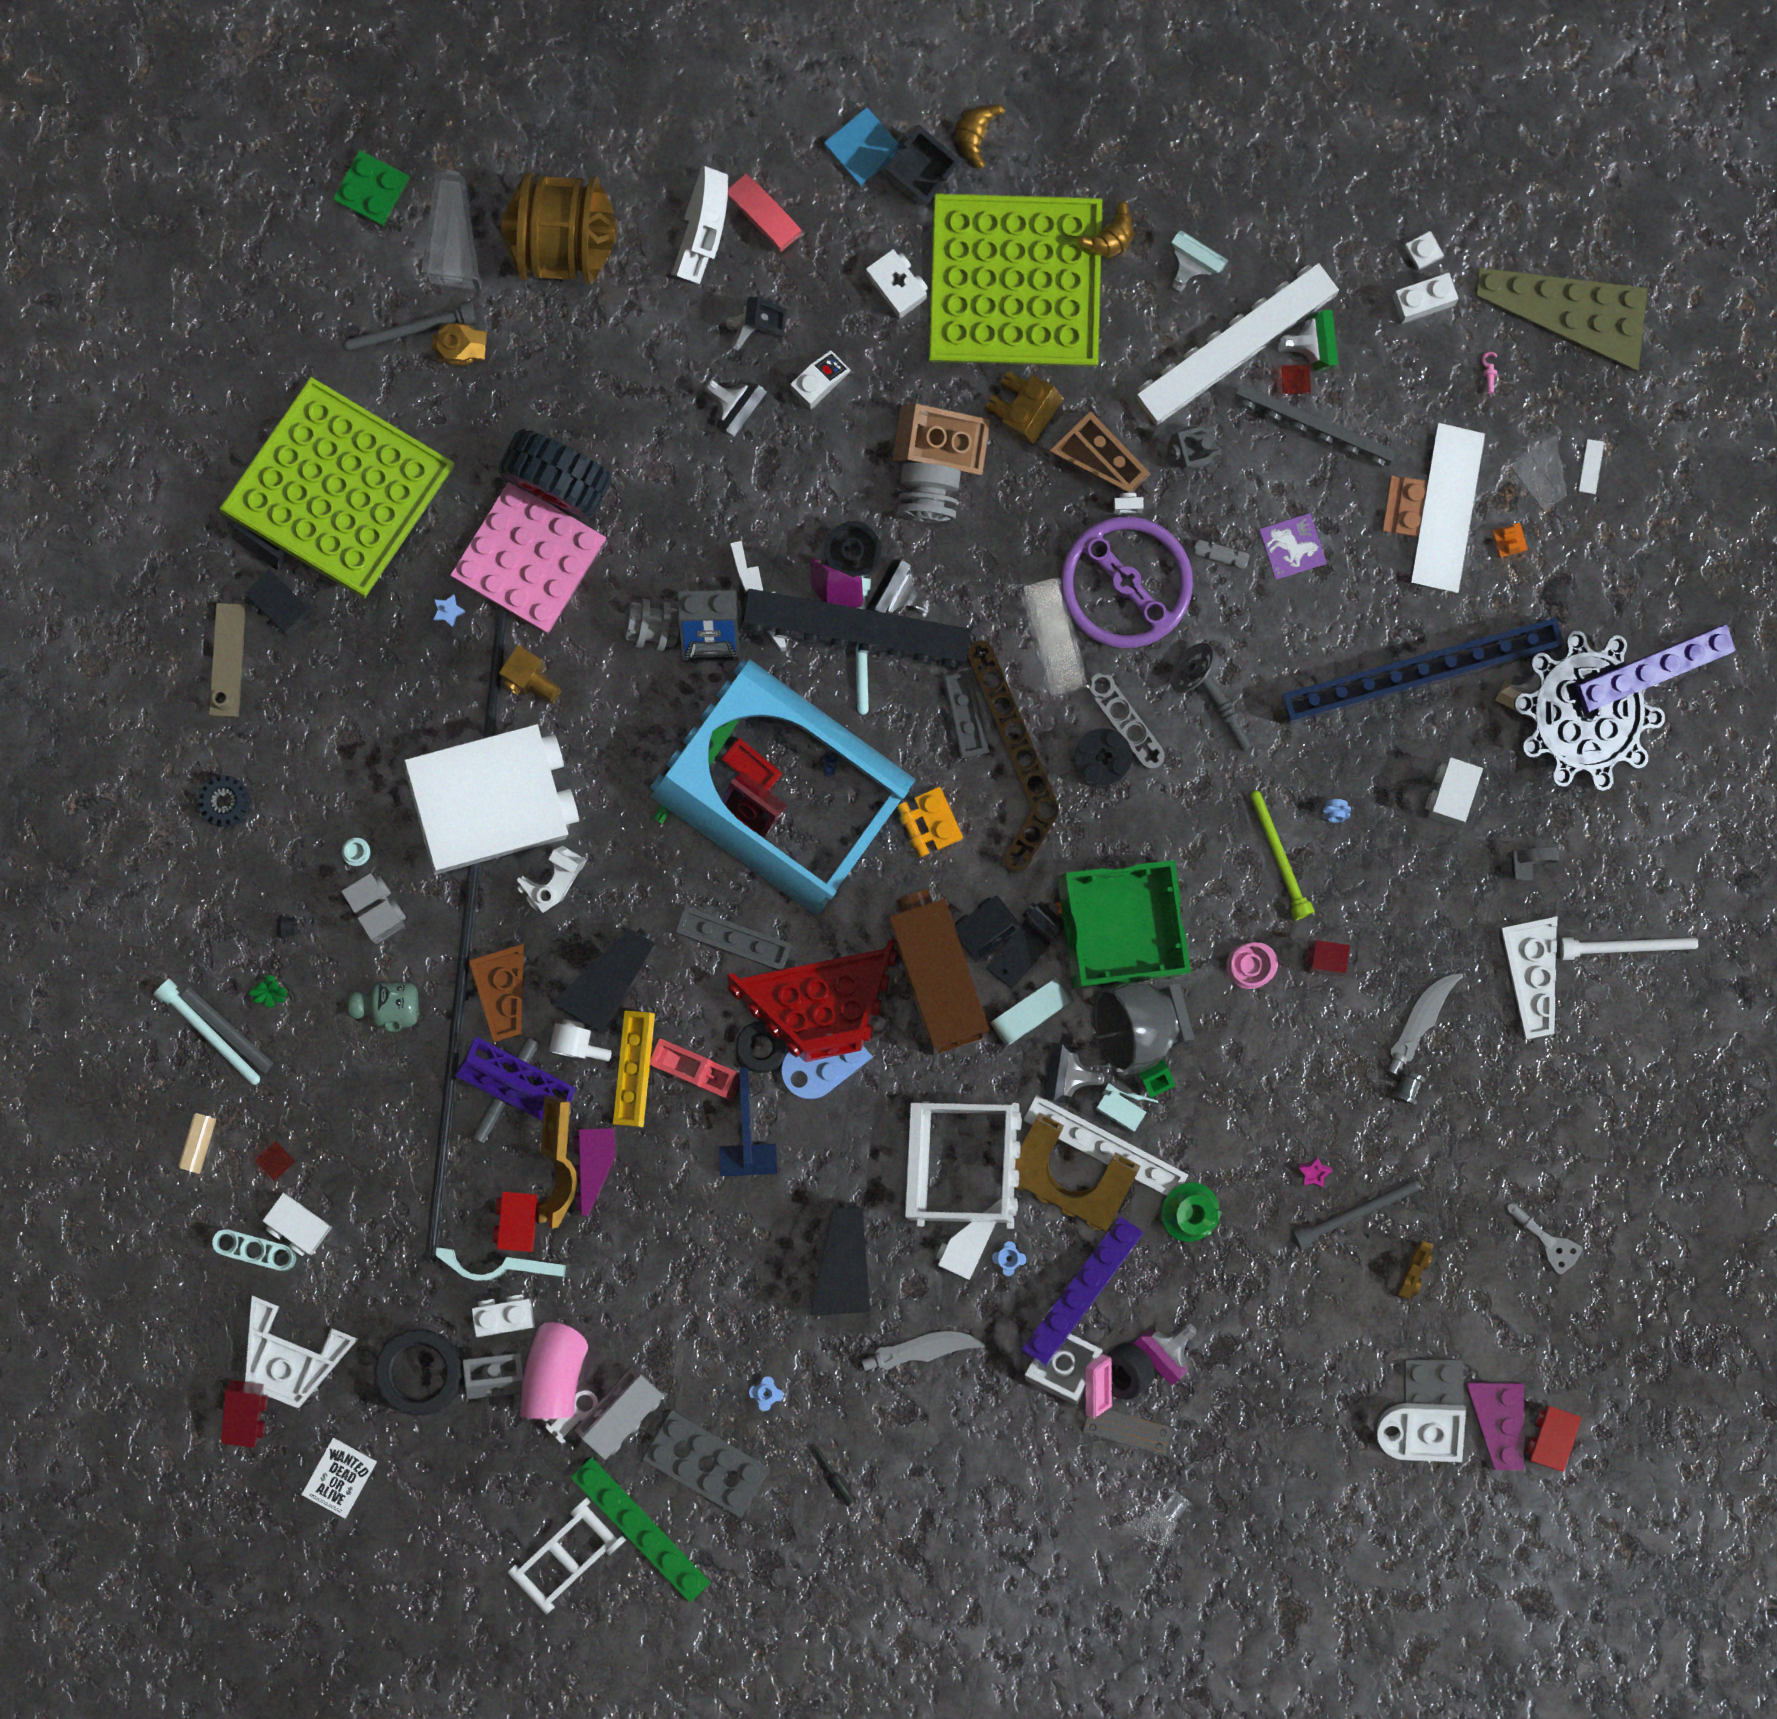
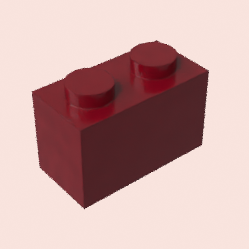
(1327, 958)
(242, 1413)

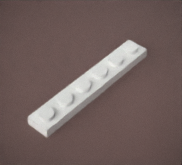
(1103, 1146)

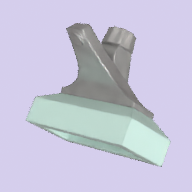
(1194, 259)

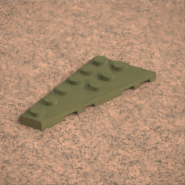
(1581, 311)

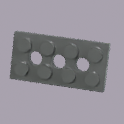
(687, 1471)

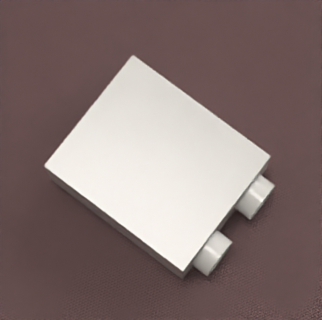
(489, 798)

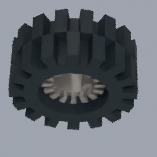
(224, 786)

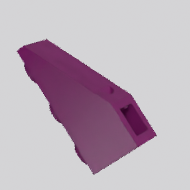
(596, 1160)

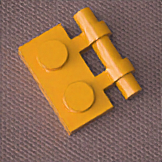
(937, 817)

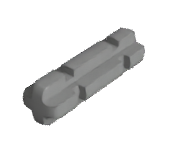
(1221, 554)

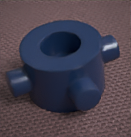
(830, 764)

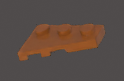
(501, 990)

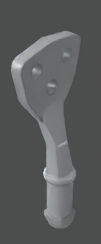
(1549, 1242)

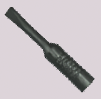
(836, 1480)

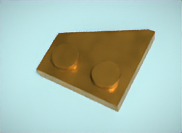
(1420, 1260)

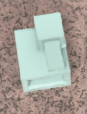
(1120, 1109)

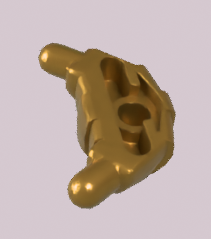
(972, 130)
(1114, 237)

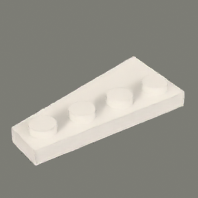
(1531, 963)

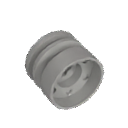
(928, 498)

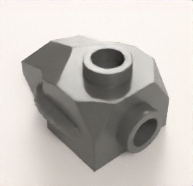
(1193, 447)

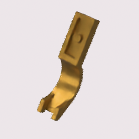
(555, 1147)

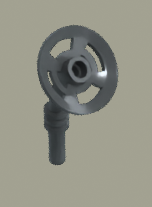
(1200, 674)

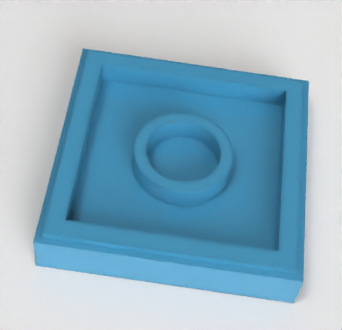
(862, 146)

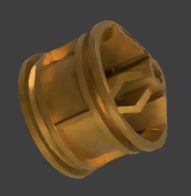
(559, 228)

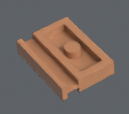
(1405, 506)

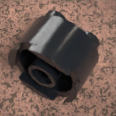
(853, 534)
(1093, 771)

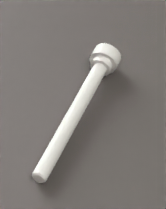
(1573, 948)

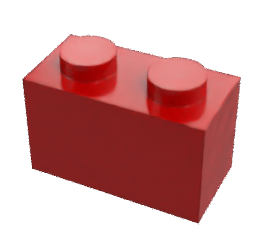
(517, 1221)
(1553, 1438)

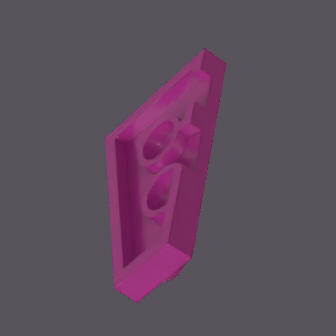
(1501, 1421)

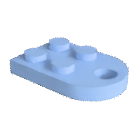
(822, 1074)

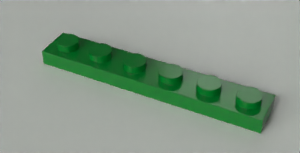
(641, 1529)

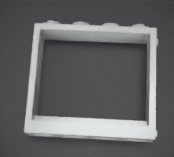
(919, 1161)

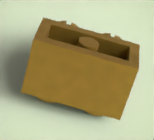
(1031, 409)
(524, 675)

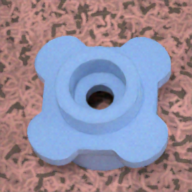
(1336, 810)
(1009, 1266)
(766, 1385)

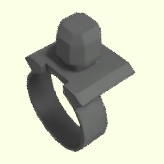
(1522, 862)

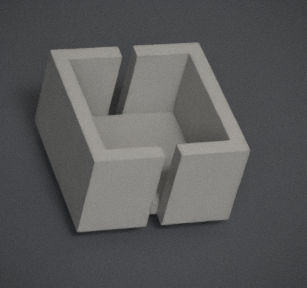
(373, 907)

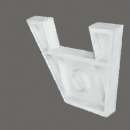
(283, 1367)

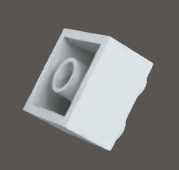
(1454, 792)
(1066, 1371)

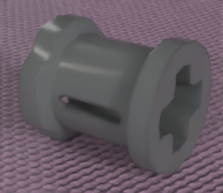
(1408, 1087)

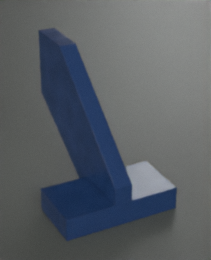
(747, 1158)

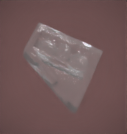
(1542, 474)

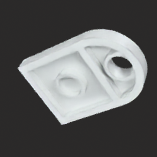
(1425, 1432)

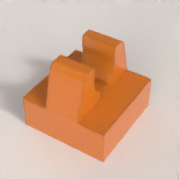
(1509, 540)

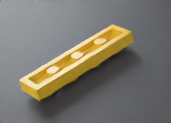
(633, 1068)

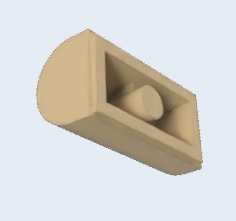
(197, 1143)

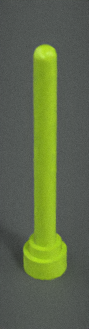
(1300, 906)

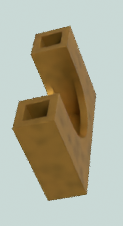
(1095, 1204)

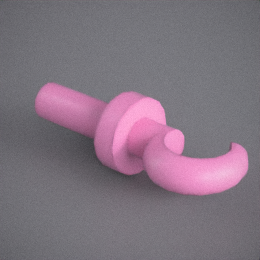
(1490, 373)

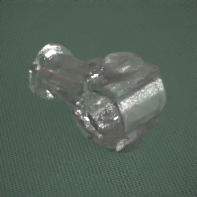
(1167, 1519)

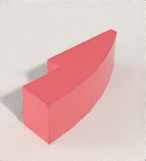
(764, 212)
(695, 1069)

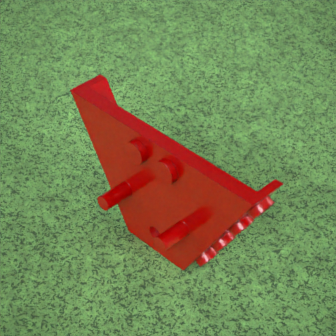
(820, 1005)

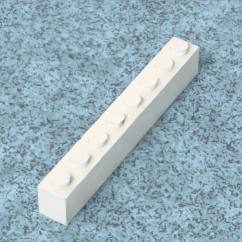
(1237, 344)

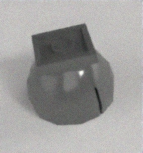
(1155, 1019)

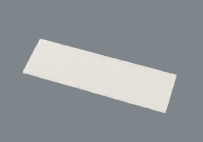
(1448, 507)

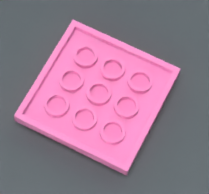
(528, 557)

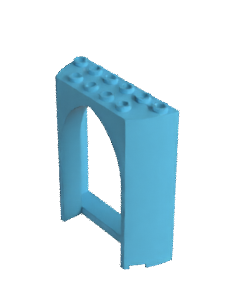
(693, 798)

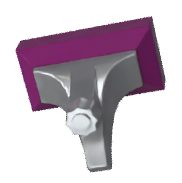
(1167, 1351)

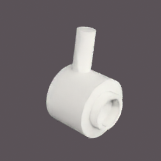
(573, 1041)

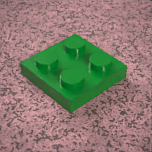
(371, 188)

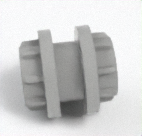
(651, 624)

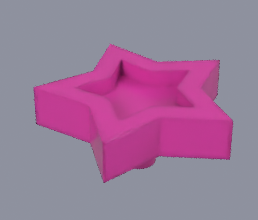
(1315, 1172)

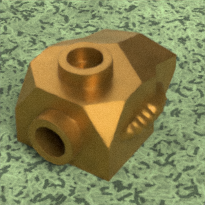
(459, 344)

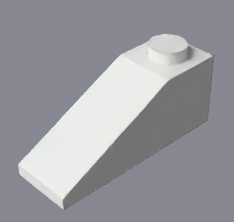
(967, 1246)

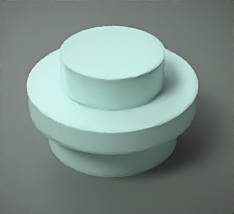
(355, 851)

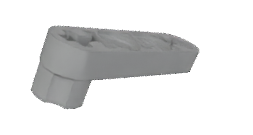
(1130, 719)

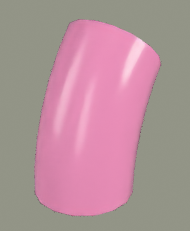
(552, 1372)

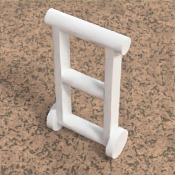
(566, 1560)

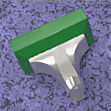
(1315, 341)

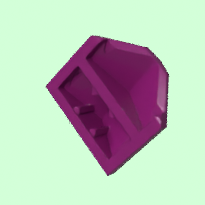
(835, 586)

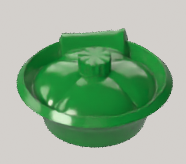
(1190, 1212)

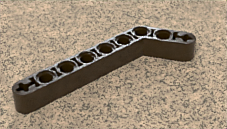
(1013, 748)

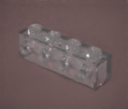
(1055, 637)

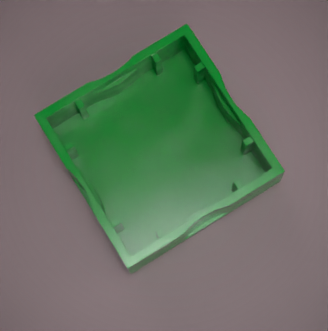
(1123, 924)

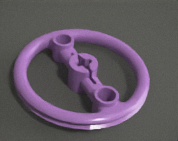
(1094, 536)

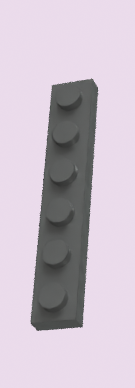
(1302, 421)

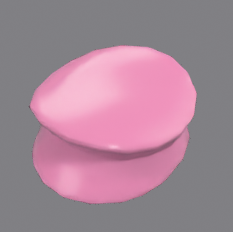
(1251, 965)

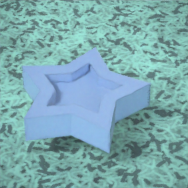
(448, 610)

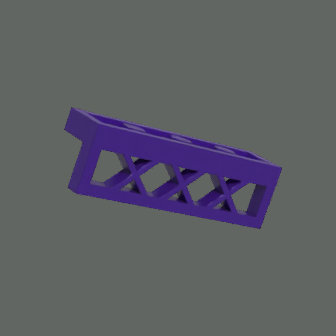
(507, 1086)

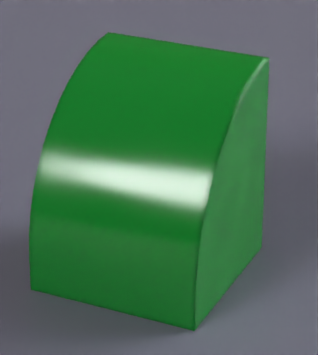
(1156, 1079)

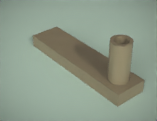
(227, 660)

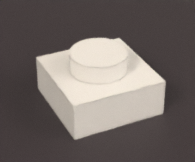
(1424, 250)
(1128, 503)

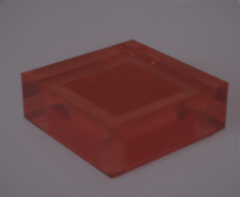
(1295, 379)
(275, 1161)

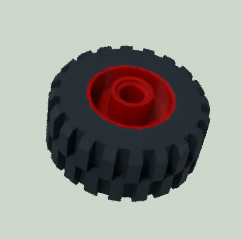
(555, 473)

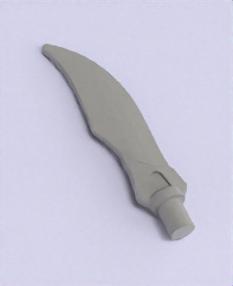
(1420, 1020)
(922, 1348)

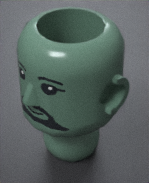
(389, 1005)

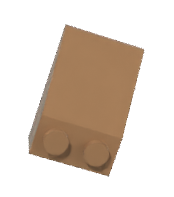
(941, 438)

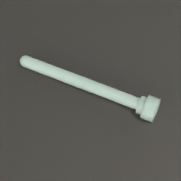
(861, 662)
(168, 994)

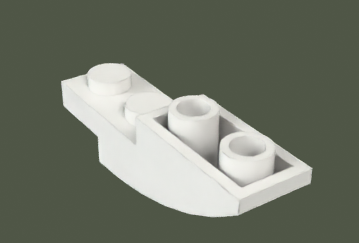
(705, 225)

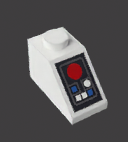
(819, 379)

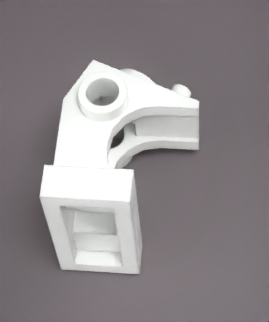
(566, 867)

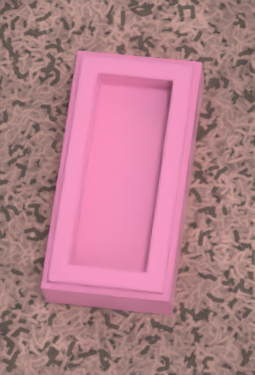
(1098, 1386)

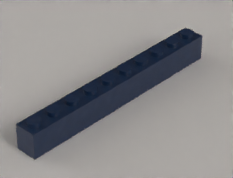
(1422, 671)

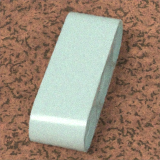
(1032, 1011)
(240, 1246)

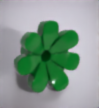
(268, 992)

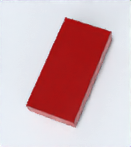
(745, 759)

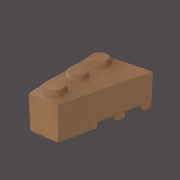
(1101, 453)

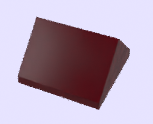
(753, 804)

